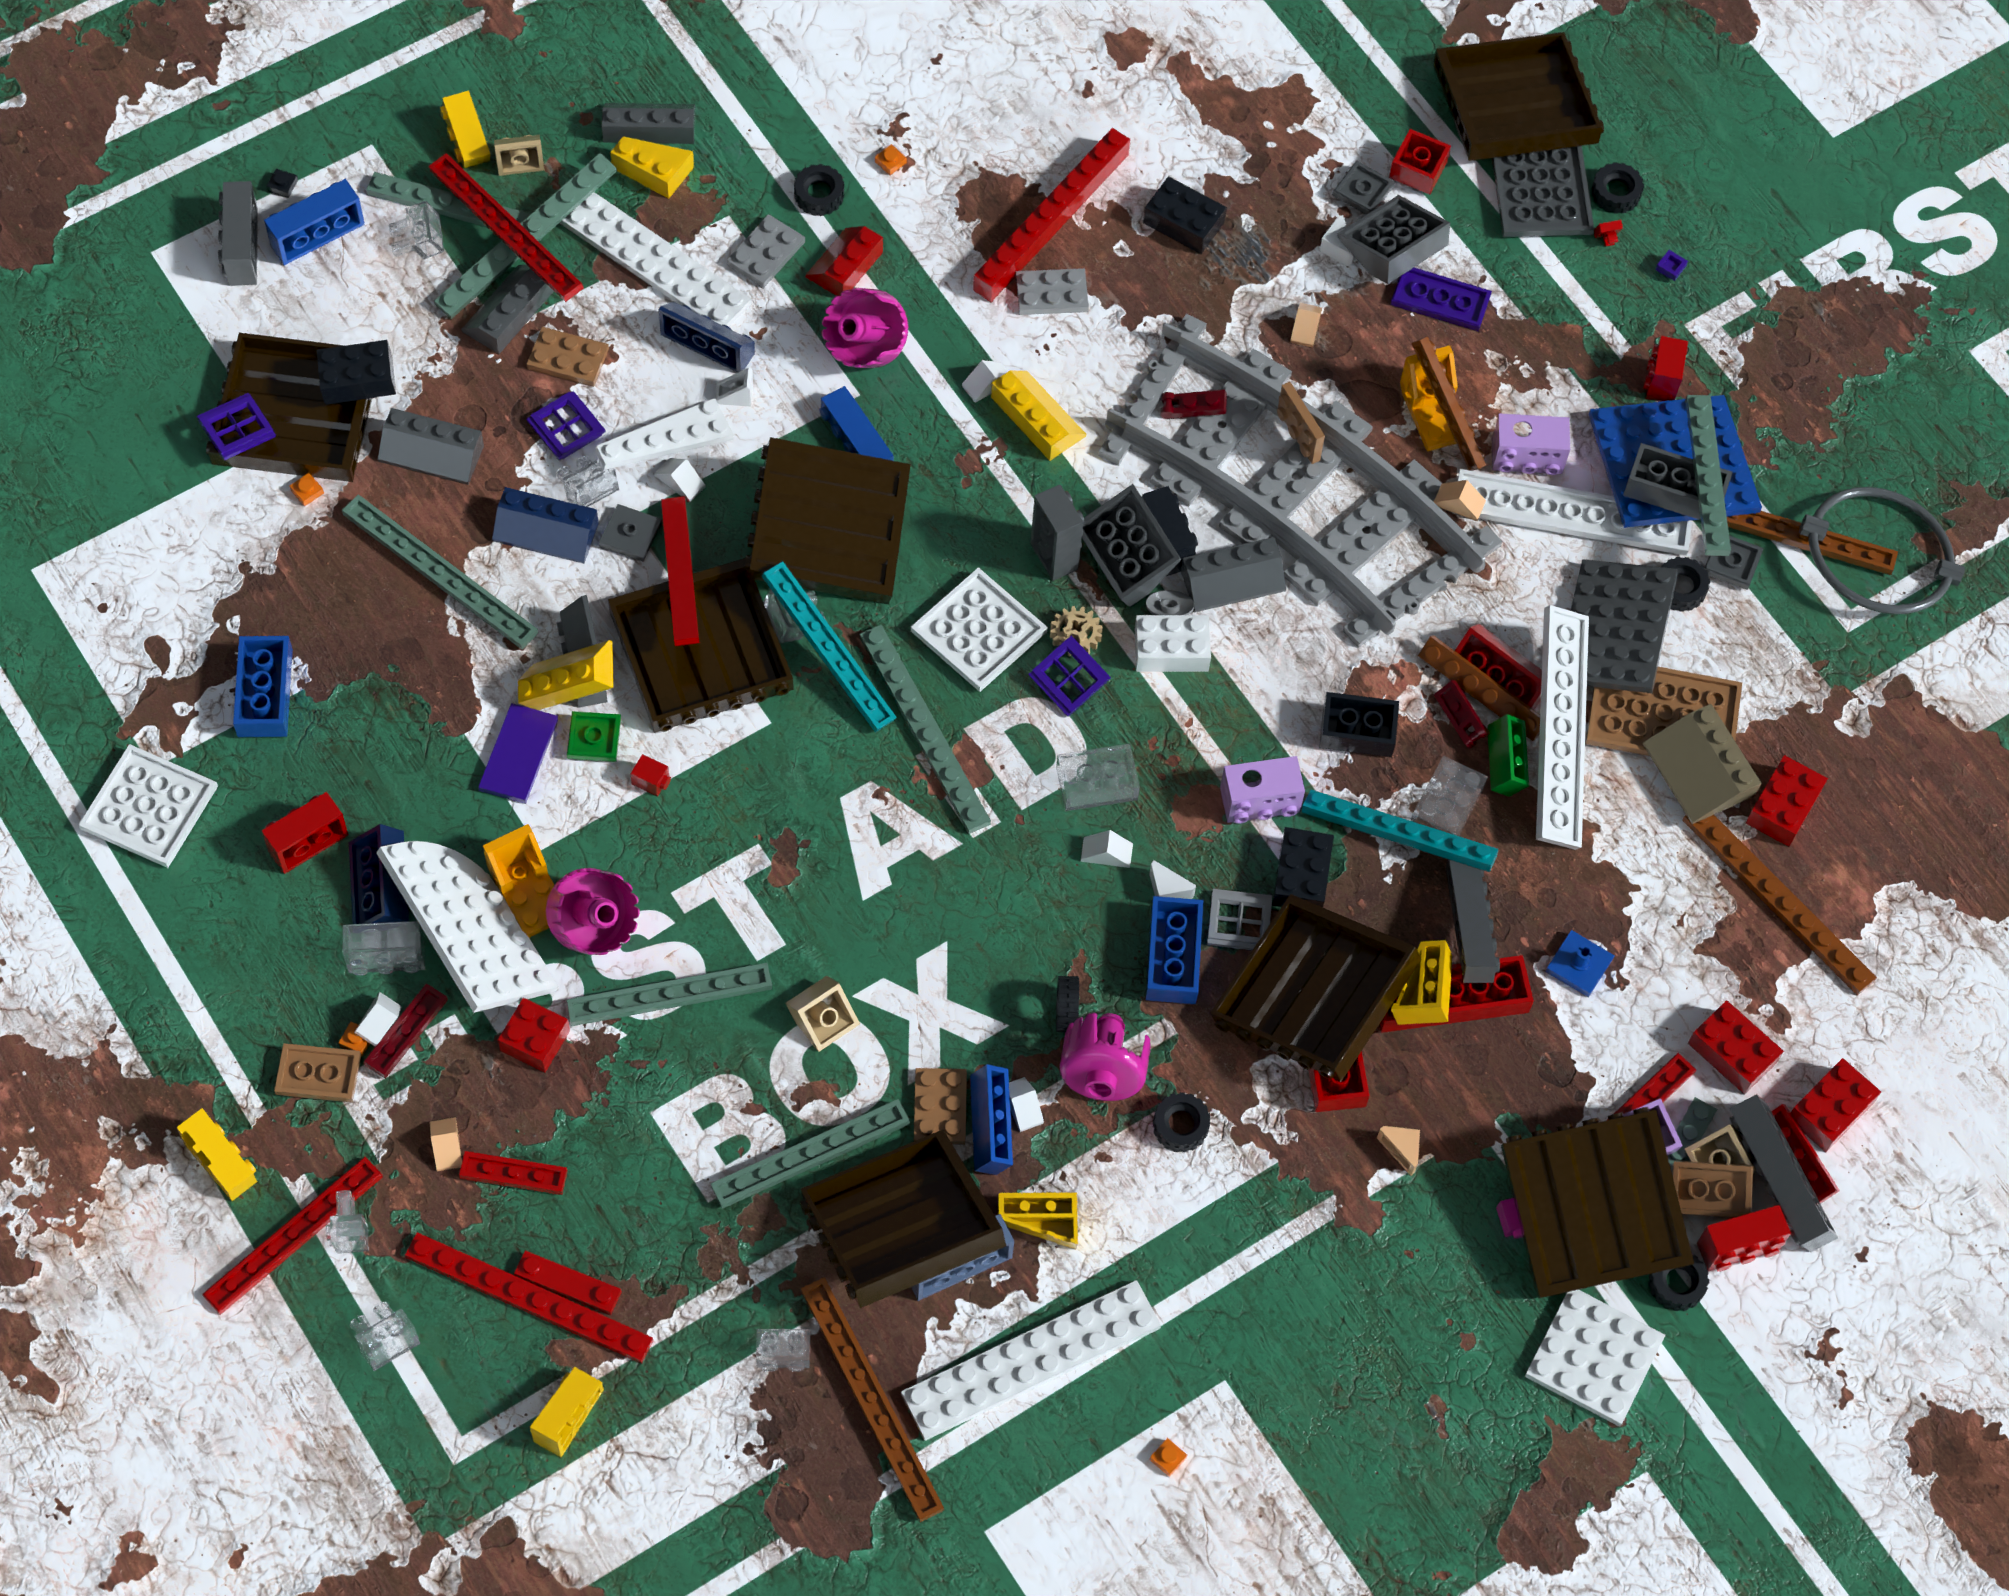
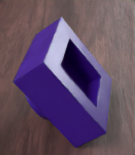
(1671, 265)

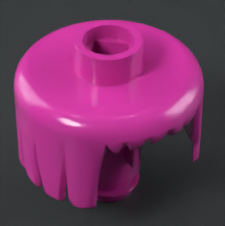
(865, 328)
(592, 911)
(1098, 1063)

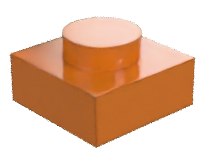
(890, 159)
(306, 489)
(352, 1041)
(1168, 1457)

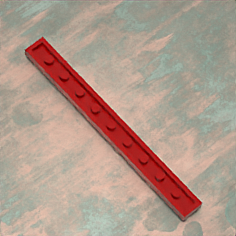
(506, 227)
(529, 1298)

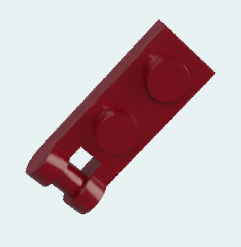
(1194, 404)
(1461, 713)

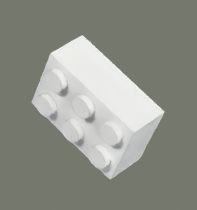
(1172, 643)

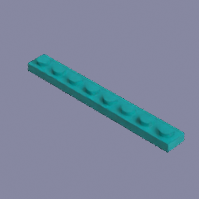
(829, 646)
(1400, 830)

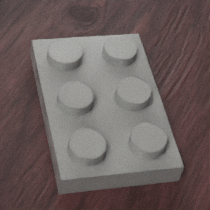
(766, 251)
(1052, 291)

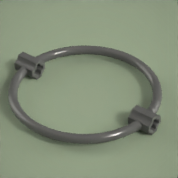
(1947, 570)

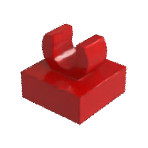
(1608, 231)

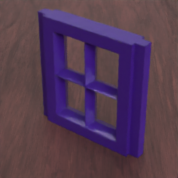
(226, 410)
(583, 414)
(1085, 661)

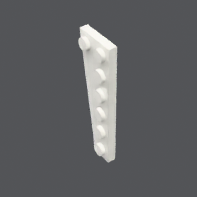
(678, 433)

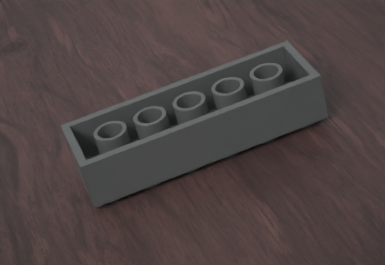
(1783, 1172)

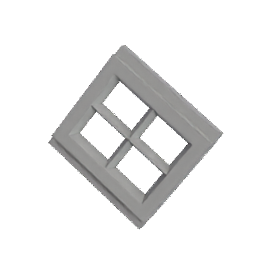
(1242, 899)

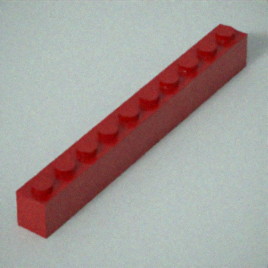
(1051, 215)

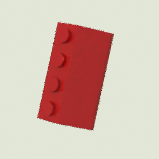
(1502, 664)

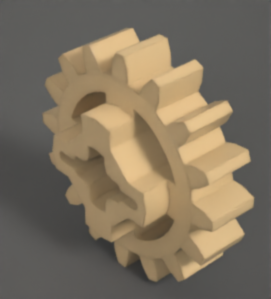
(1079, 626)

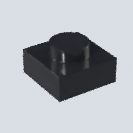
(282, 183)

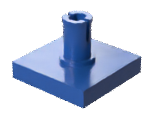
(1580, 963)

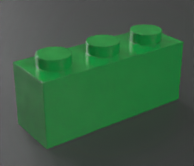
(1508, 755)

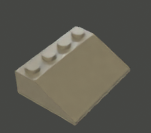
(1702, 764)

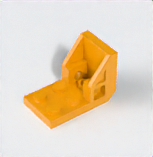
(1423, 403)
(521, 877)

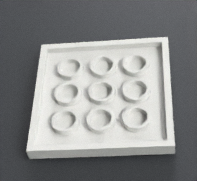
(979, 629)
(148, 805)
(1595, 1356)

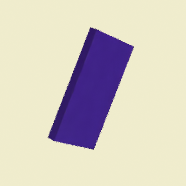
(1441, 298)
(518, 753)

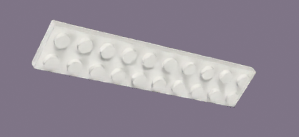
(655, 260)
(1570, 513)
(1562, 728)
(1030, 1360)

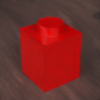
(650, 775)

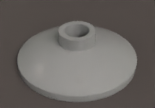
(1169, 603)

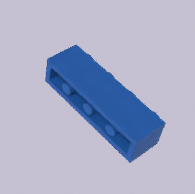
(852, 425)
(991, 1120)

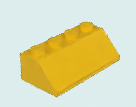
(1036, 413)
(567, 677)

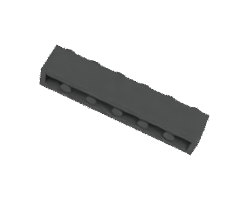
(1472, 923)

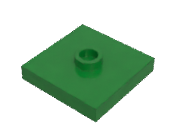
(594, 736)

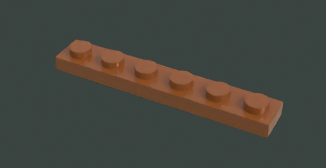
(1448, 403)
(1479, 684)

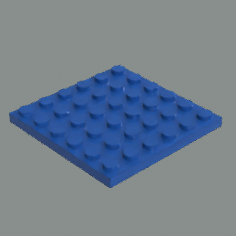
(1665, 426)

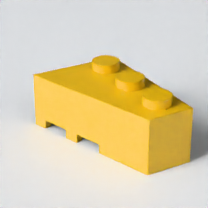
(465, 129)
(652, 164)
(1428, 989)
(217, 1154)
(1042, 1215)
(566, 1411)

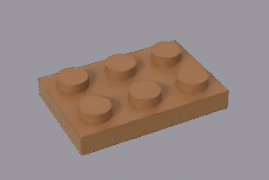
(567, 356)
(1300, 423)
(317, 1072)
(940, 1103)
(1713, 1188)

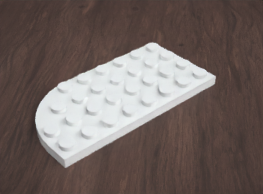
(468, 924)

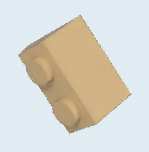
(519, 155)
(823, 1013)
(1722, 1148)

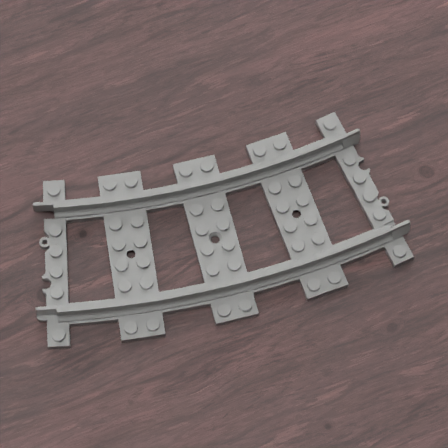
(1266, 507)

